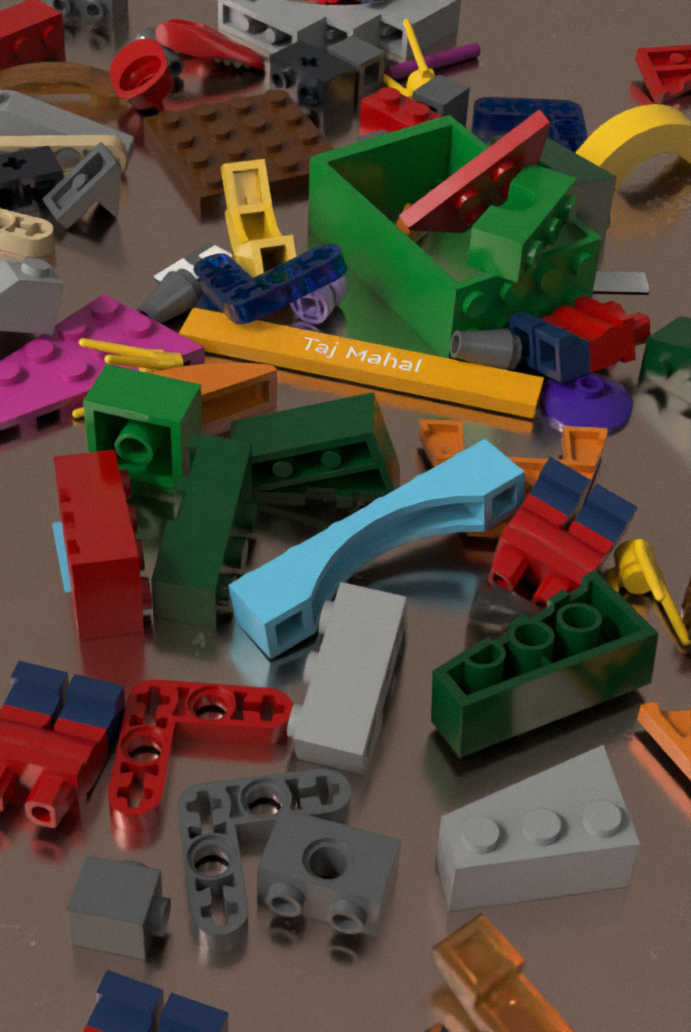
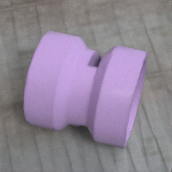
(319, 304)

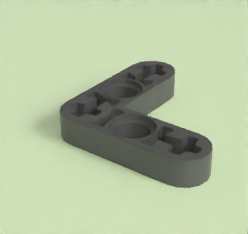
(235, 823)

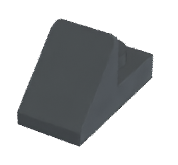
(90, 181)

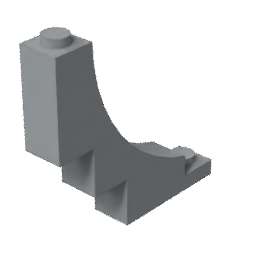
(283, 22)

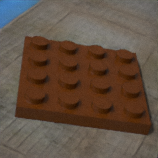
(232, 131)

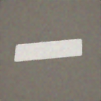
(620, 282)

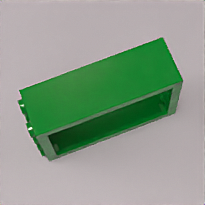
(381, 175)

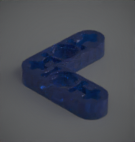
(506, 113)
(249, 298)

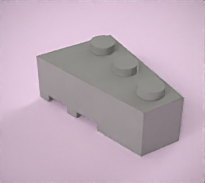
(349, 678)
(539, 838)

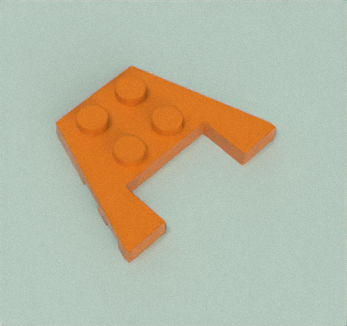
(580, 448)

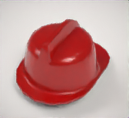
(142, 74)

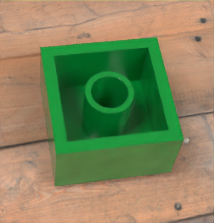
(146, 424)

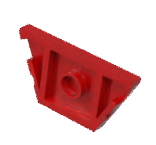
(480, 183)

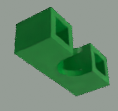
(515, 237)

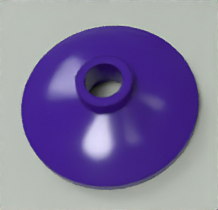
(587, 402)

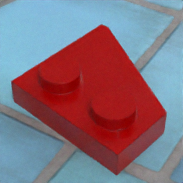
(665, 71)

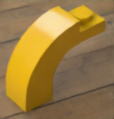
(635, 137)
(251, 218)

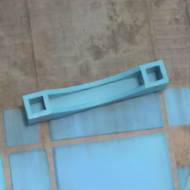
(463, 494)

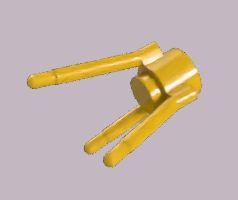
(417, 77)
(145, 359)
(639, 573)

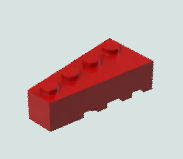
(101, 545)

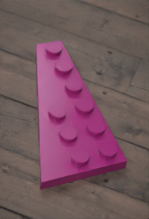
(59, 373)

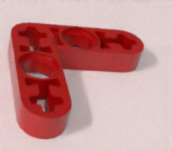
(178, 721)

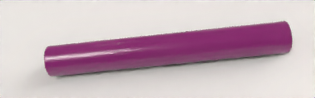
(435, 60)

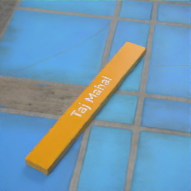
(366, 363)

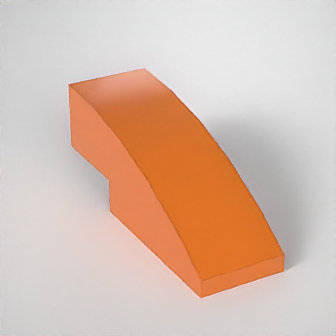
(229, 389)

